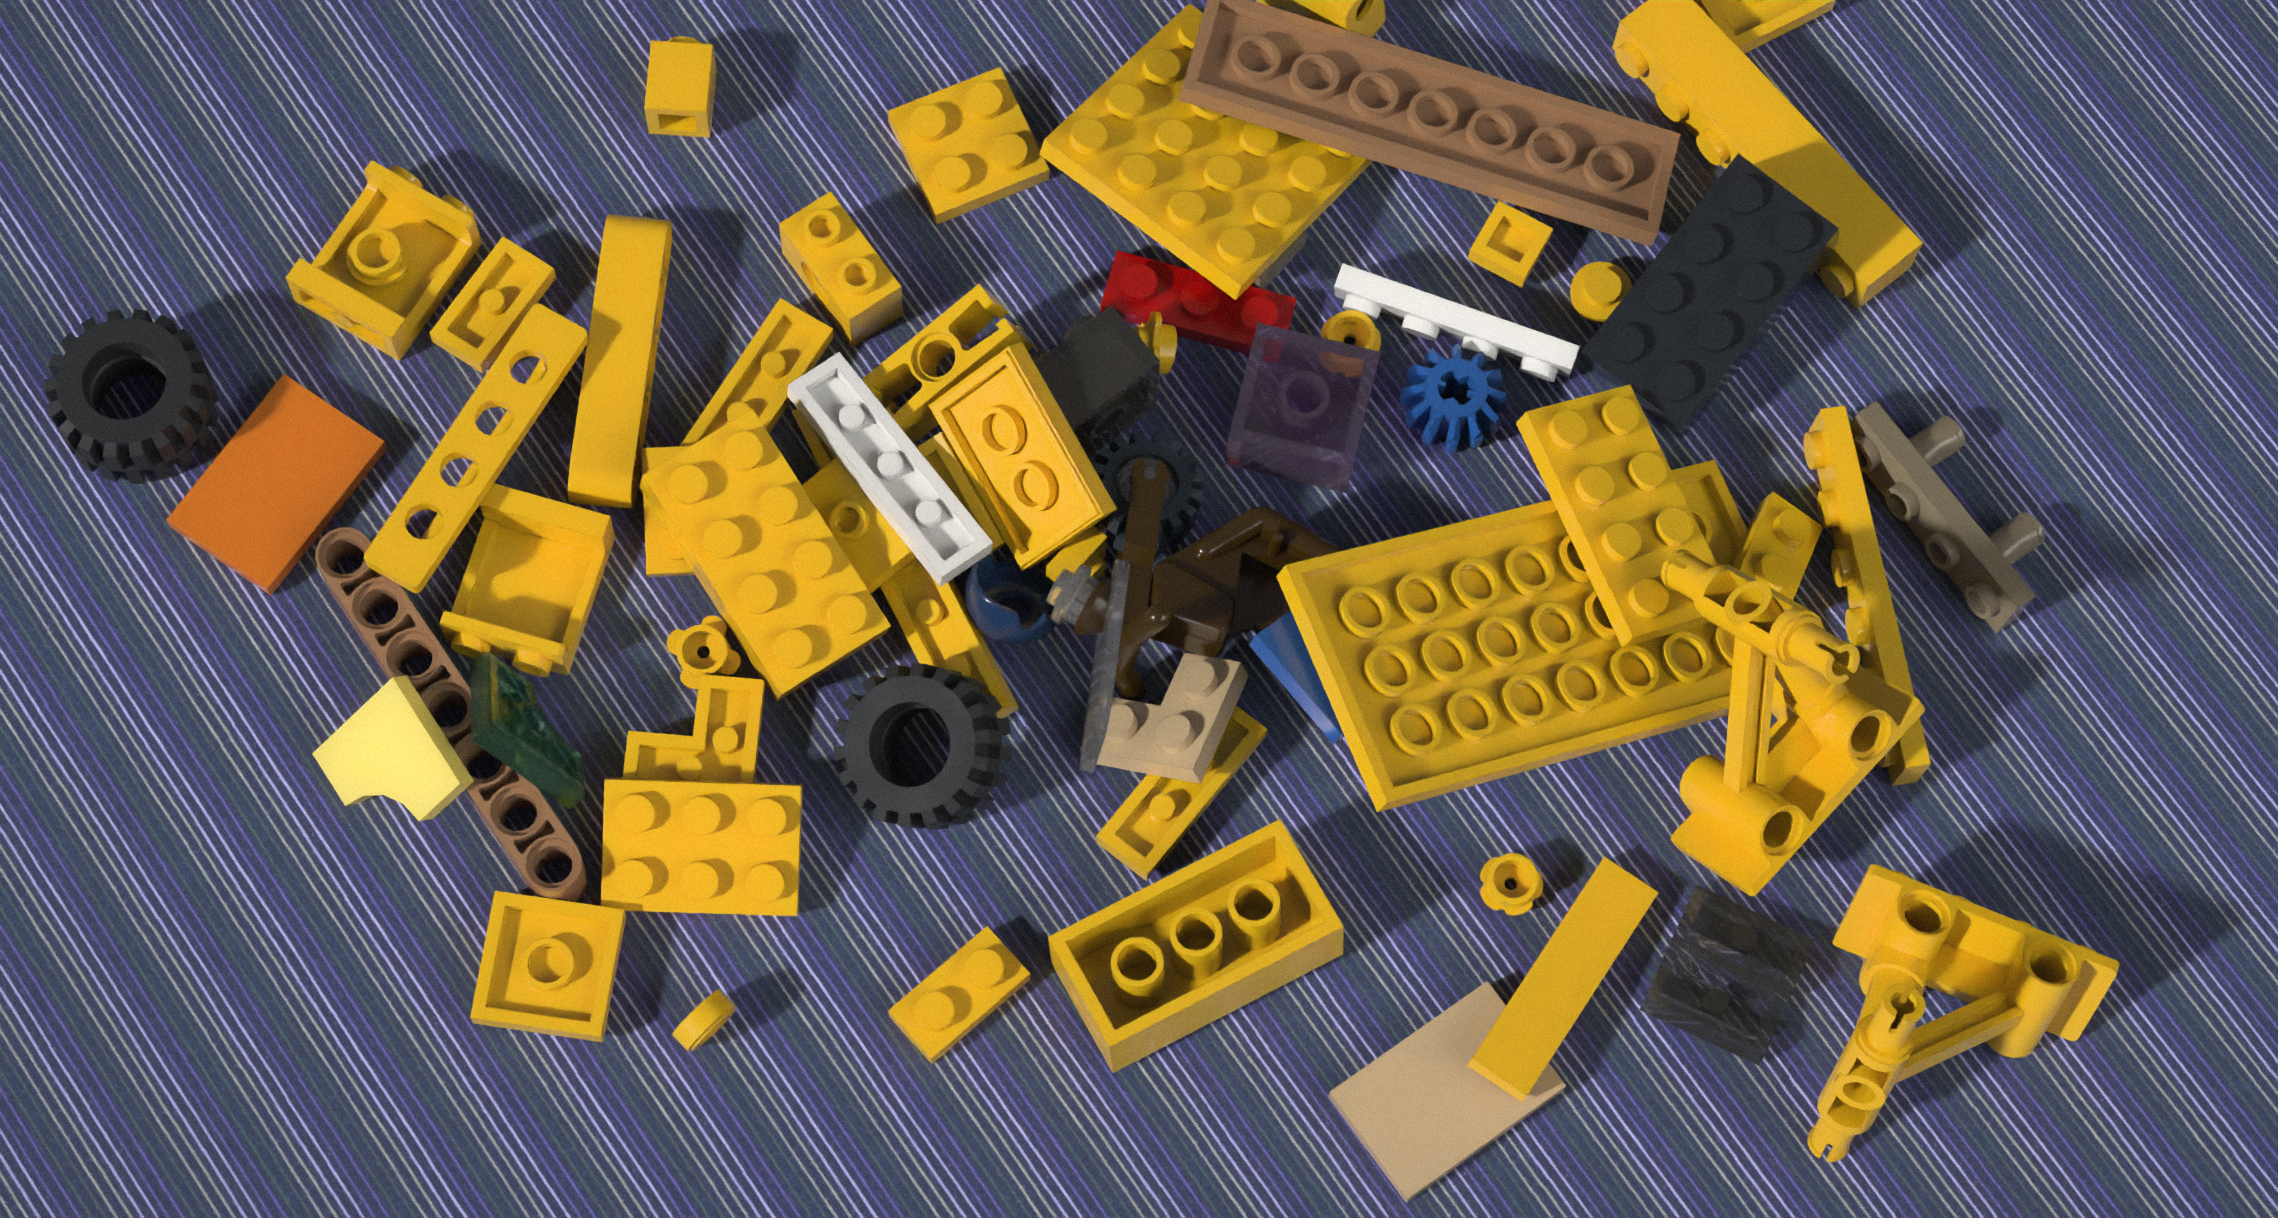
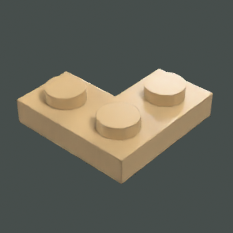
(1184, 730)

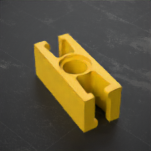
(921, 354)

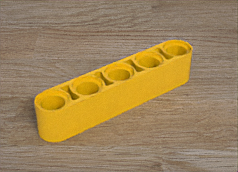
(620, 361)

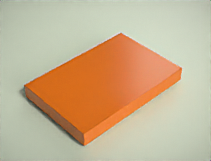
(277, 484)

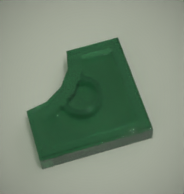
(518, 733)

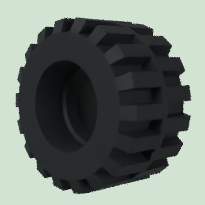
(107, 356)
(873, 746)

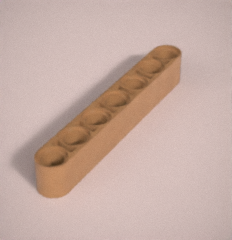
(445, 687)

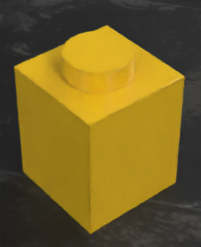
(680, 87)

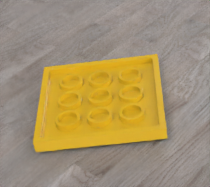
(1191, 177)

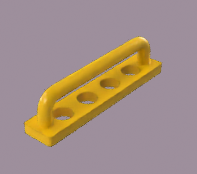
(414, 560)

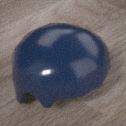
(1009, 602)

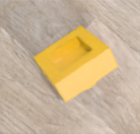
(1510, 243)
(1085, 549)

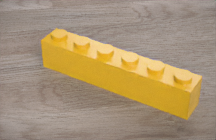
(1737, 110)

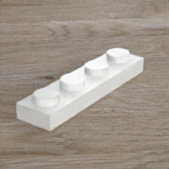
(1430, 315)
(889, 469)

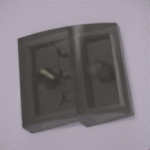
(1727, 975)

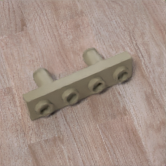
(1950, 535)

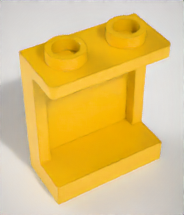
(440, 244)
(529, 581)

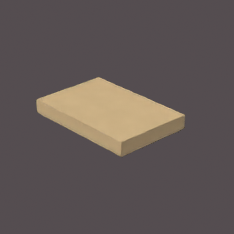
(1424, 1106)

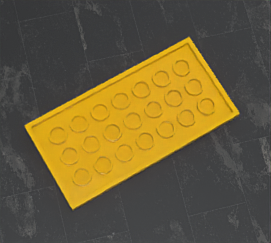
(1492, 652)

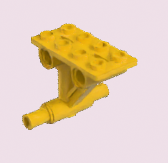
(1826, 736)
(1923, 937)

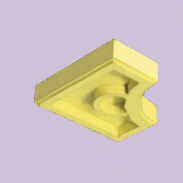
(394, 752)

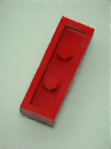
(1192, 303)

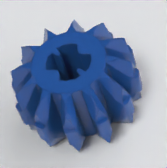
(1460, 380)

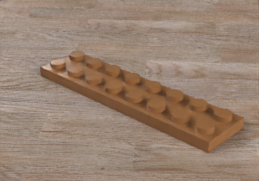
(1431, 117)

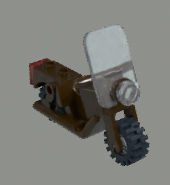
(1192, 597)

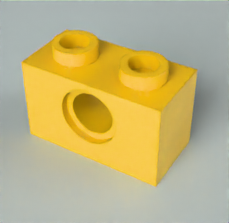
(841, 269)

